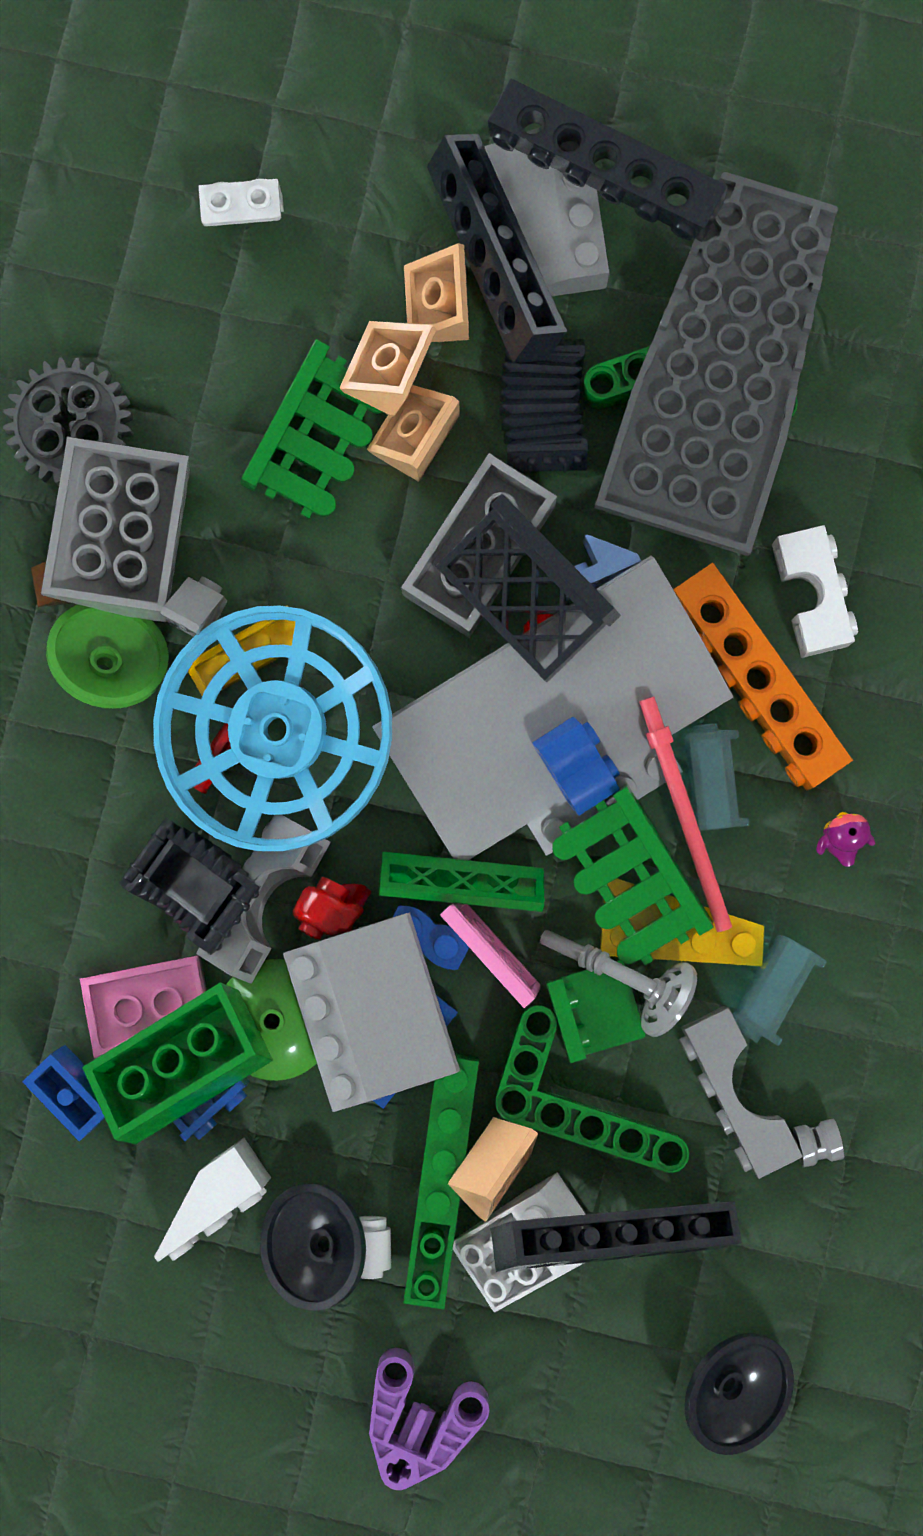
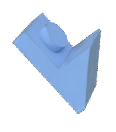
(607, 561)

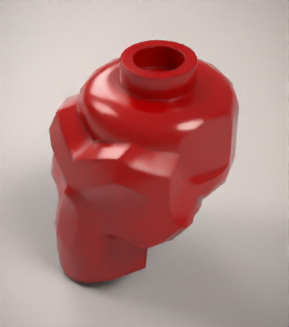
(330, 908)

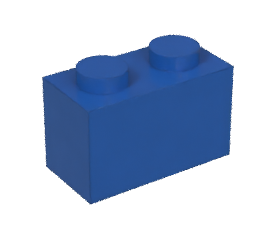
(66, 1092)

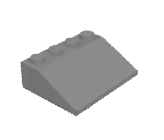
(556, 219)
(116, 528)
(371, 1012)

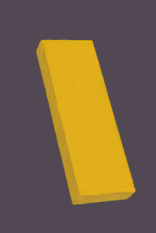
(259, 634)

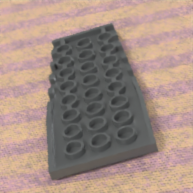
(723, 371)

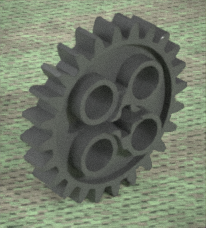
(33, 427)

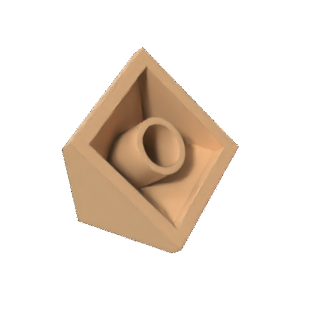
(439, 293)
(387, 363)
(416, 431)
(493, 1165)

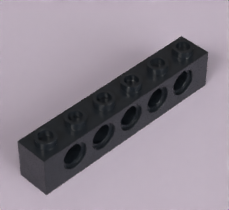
(596, 141)
(496, 248)
(614, 1235)

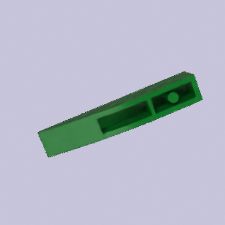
(436, 1199)

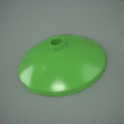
(126, 645)
(289, 1042)

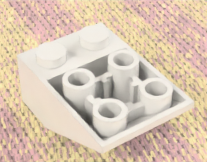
(220, 1186)
(475, 1247)

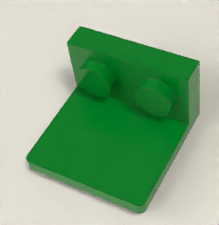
(593, 1012)

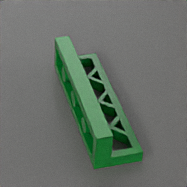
(461, 881)

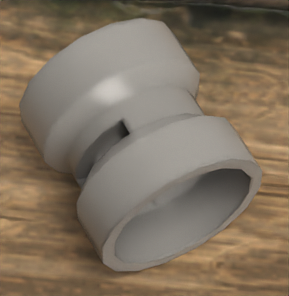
(819, 1142)

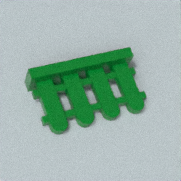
(303, 448)
(643, 894)

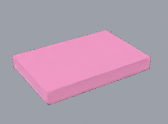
(492, 952)
(135, 998)

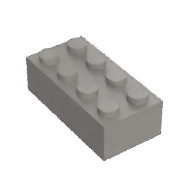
(430, 588)

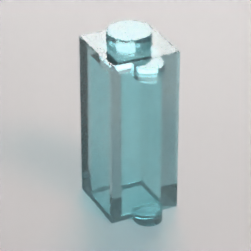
(712, 778)
(774, 989)

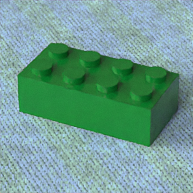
(177, 1064)

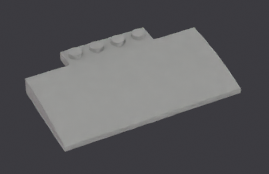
(472, 737)

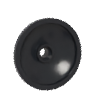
(297, 1249)
(739, 1393)

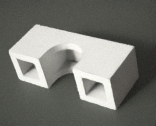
(811, 557)

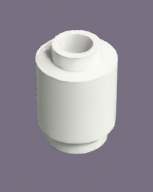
(377, 1246)

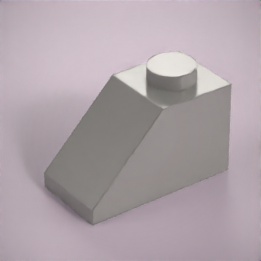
(194, 606)

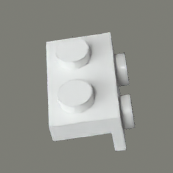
(240, 202)

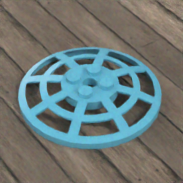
(250, 722)

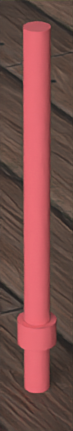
(660, 739)

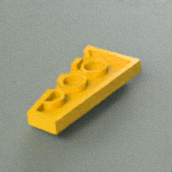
(734, 946)

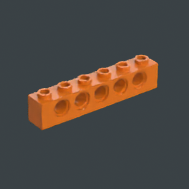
(827, 752)

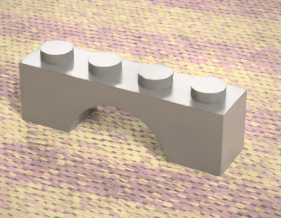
(247, 946)
(762, 1139)

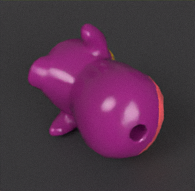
(840, 842)

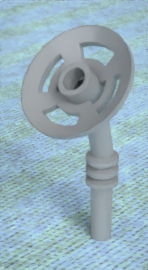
(668, 1002)

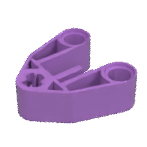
(449, 1438)

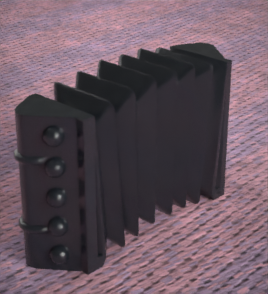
(544, 411)
(192, 884)

